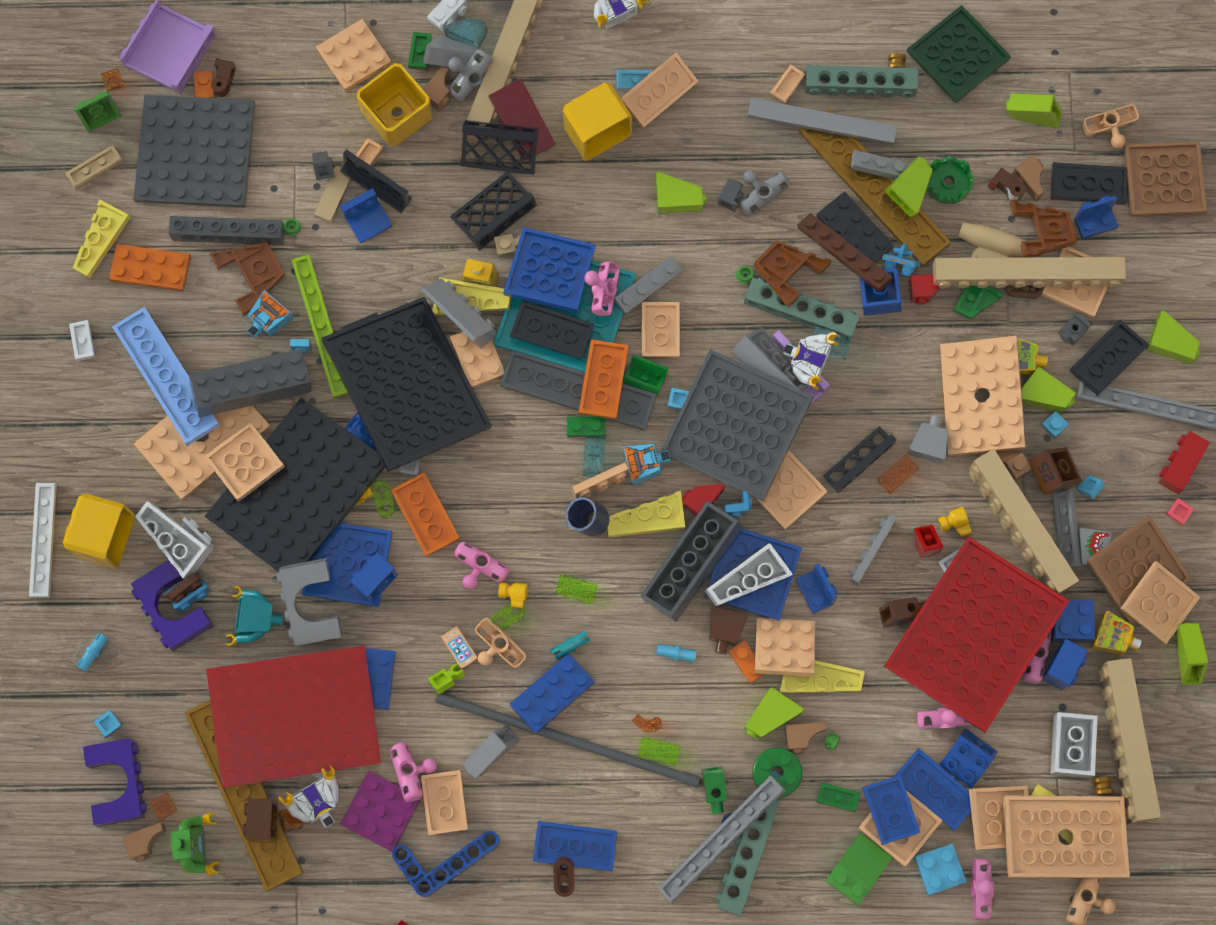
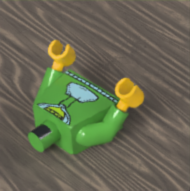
(189, 847)

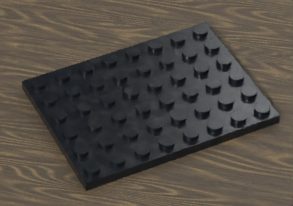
(406, 383)
(308, 498)

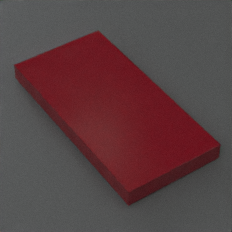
(518, 109)

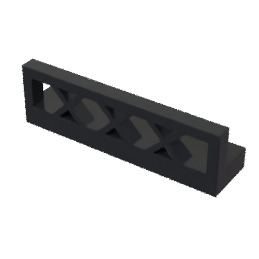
(865, 461)

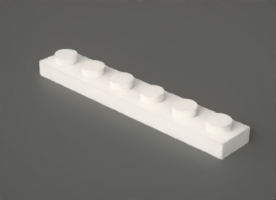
(42, 540)

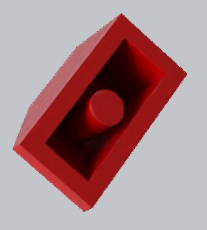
(922, 288)
(695, 499)
(927, 541)

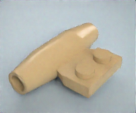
(991, 242)

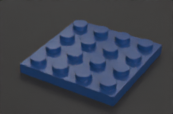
(549, 269)
(345, 553)
(771, 598)

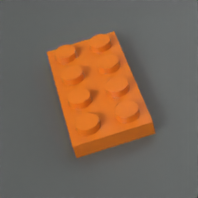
(150, 267)
(603, 379)
(425, 514)

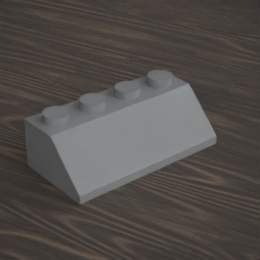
(458, 310)
(766, 356)

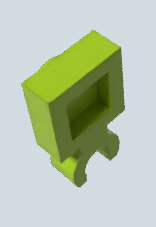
(445, 679)

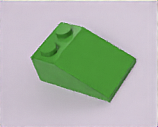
(97, 111)
(858, 869)

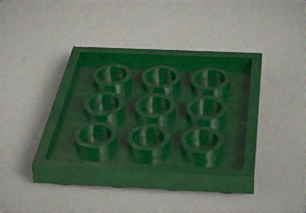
(958, 54)

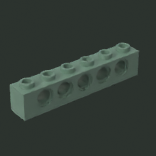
(869, 75)
(807, 318)
(736, 905)

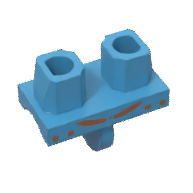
(908, 264)

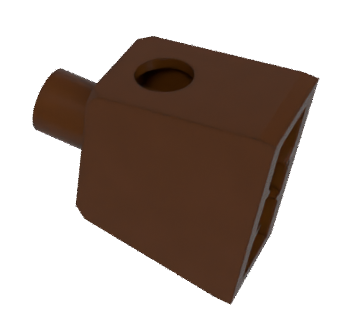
(900, 611)
(726, 628)

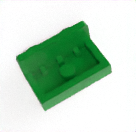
(645, 374)

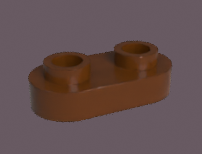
(1024, 292)
(179, 592)
(564, 875)

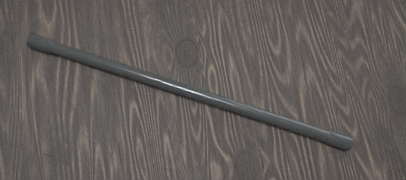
(683, 777)

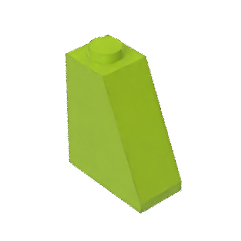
(1035, 109)
(911, 186)
(678, 195)
(1173, 340)
(1047, 392)
(1191, 654)
(771, 714)

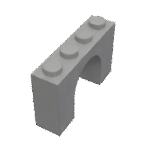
(303, 628)

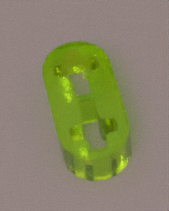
(379, 500)
(510, 619)

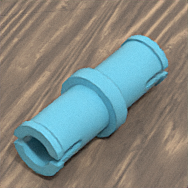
(92, 652)
(676, 652)

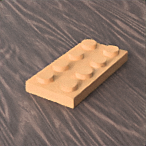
(659, 90)

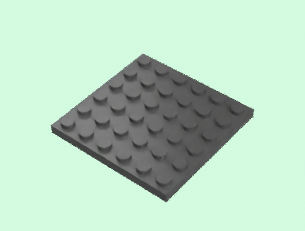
(194, 151)
(737, 424)

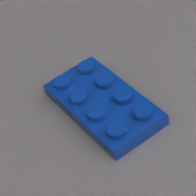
(552, 693)
(935, 789)
(583, 845)

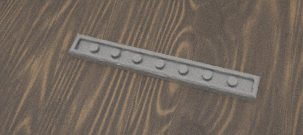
(822, 121)
(1150, 406)
(721, 839)

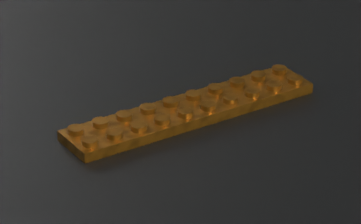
(917, 232)
(272, 861)

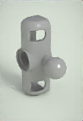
(472, 66)
(770, 185)

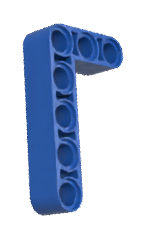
(446, 866)

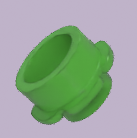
(292, 222)
(745, 270)
(832, 741)

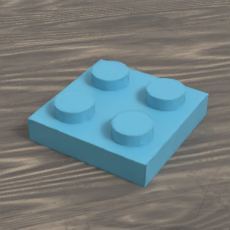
(940, 869)

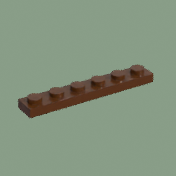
(844, 252)

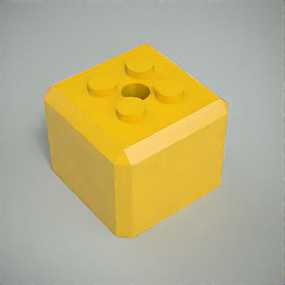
(394, 91)
(597, 121)
(99, 530)

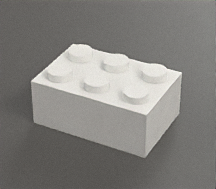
(1074, 745)

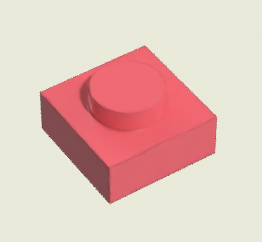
(1179, 511)

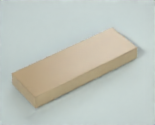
(94, 167)
(332, 196)

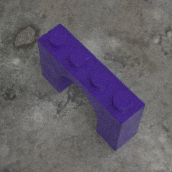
(176, 632)
(130, 804)

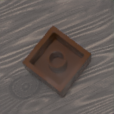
(1055, 470)
(261, 820)

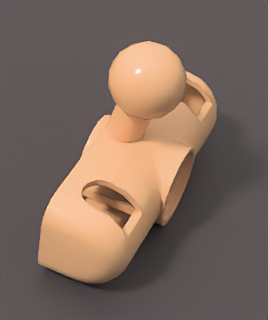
(1101, 126)
(493, 632)
(1082, 907)

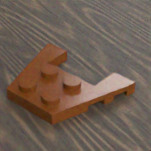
(1052, 227)
(781, 263)
(258, 267)

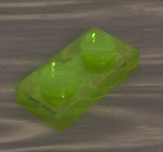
(576, 589)
(659, 751)

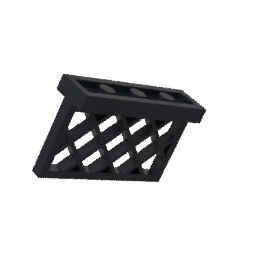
(504, 132)
(370, 178)
(505, 218)

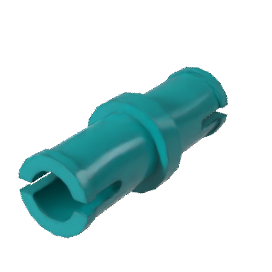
(570, 644)

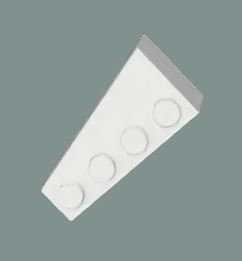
(179, 544)
(753, 574)

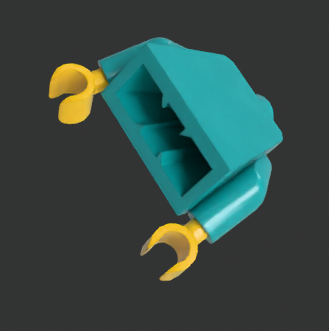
(252, 617)

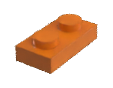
(202, 84)
(745, 660)

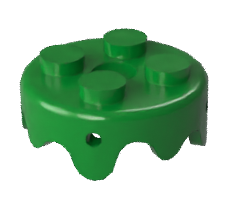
(956, 170)
(778, 758)

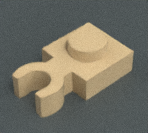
(506, 244)

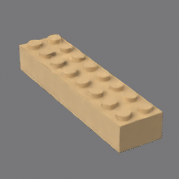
(1022, 523)
(1129, 741)

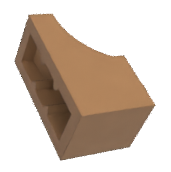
(437, 89)
(1029, 174)
(1015, 463)
(799, 735)
(140, 842)

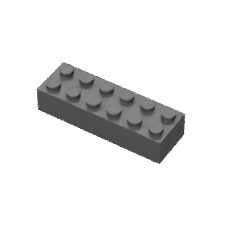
(249, 383)
(691, 561)

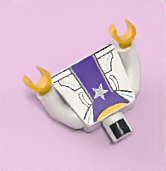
(615, 11)
(810, 357)
(315, 800)

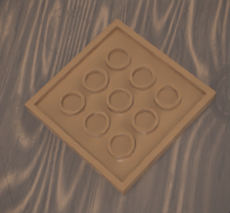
(1165, 178)
(1130, 556)

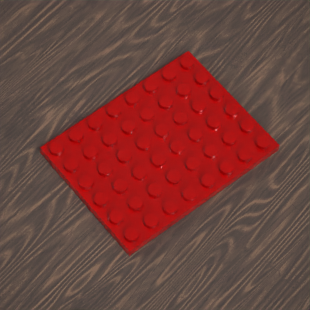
(976, 634)
(293, 716)

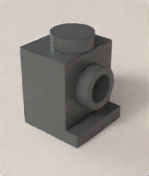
(323, 165)
(731, 195)
(1079, 323)

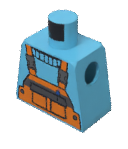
(268, 316)
(645, 462)

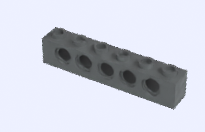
(226, 230)

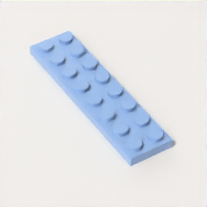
(163, 374)

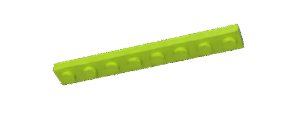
(318, 318)

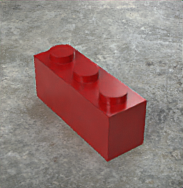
(1183, 462)

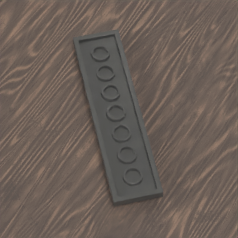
(565, 385)

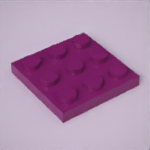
(379, 812)

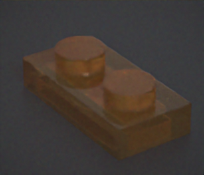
(898, 474)

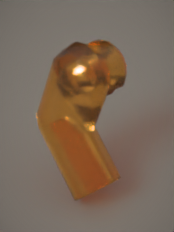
(647, 725)

